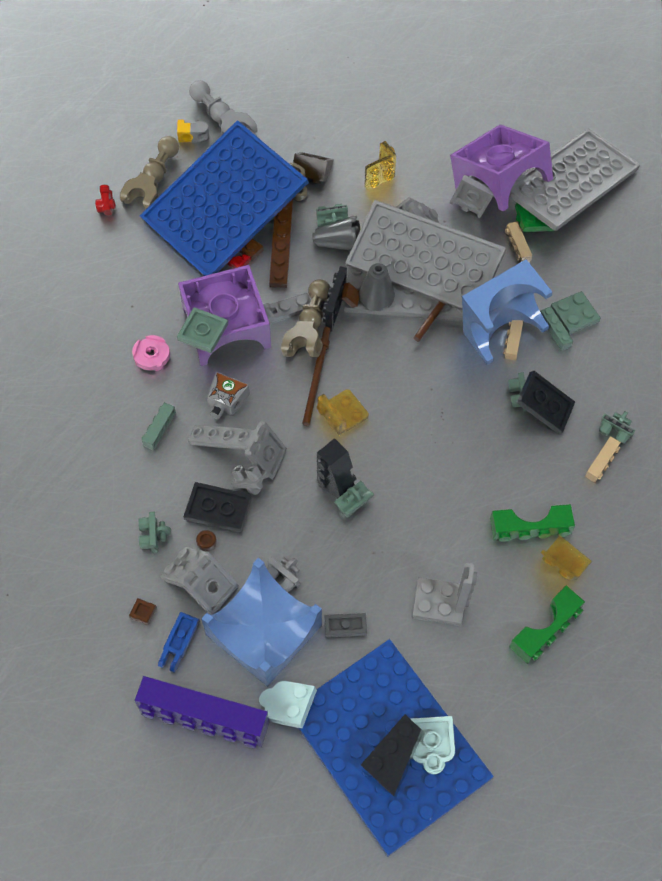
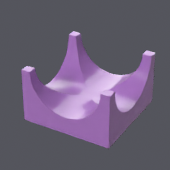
(500, 159)
(233, 297)

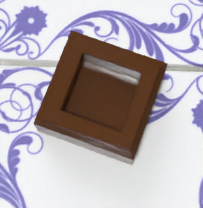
(350, 295)
(142, 611)

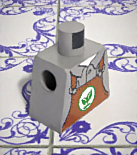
(226, 395)

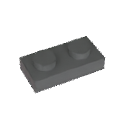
(345, 625)

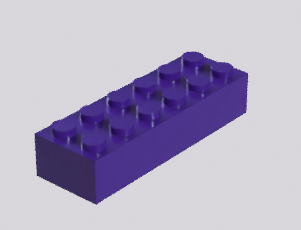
(202, 712)

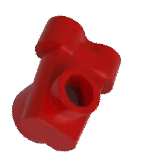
(106, 202)

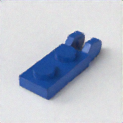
(179, 640)

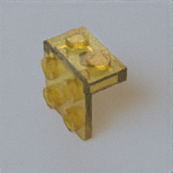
(382, 169)
(342, 411)
(566, 558)

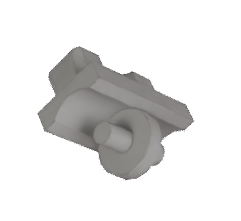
(249, 478)
(289, 581)

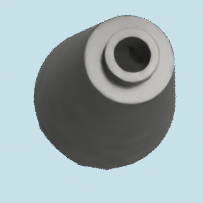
(338, 234)
(377, 288)

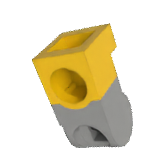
(192, 131)

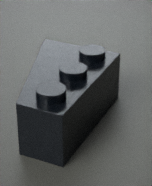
(334, 468)
(393, 755)

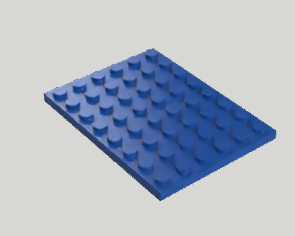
(224, 199)
(355, 715)

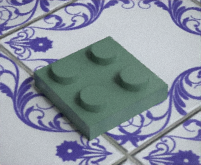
(575, 312)
(202, 330)

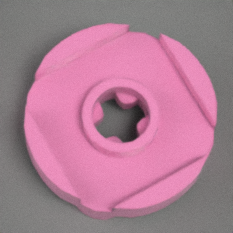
(155, 361)

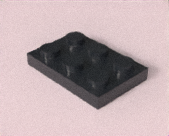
(333, 306)
(546, 402)
(217, 507)

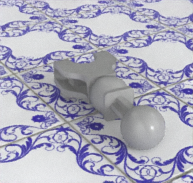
(219, 110)

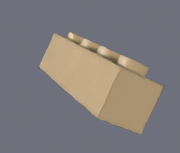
(518, 242)
(514, 338)
(601, 462)

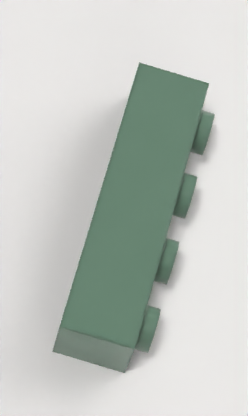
(557, 329)
(158, 426)

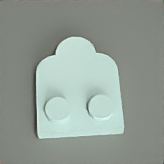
(288, 703)
(436, 743)

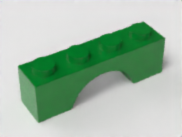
(509, 526)
(530, 641)

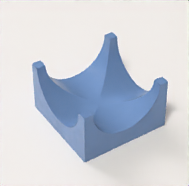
(501, 301)
(263, 625)

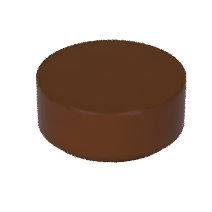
(206, 540)

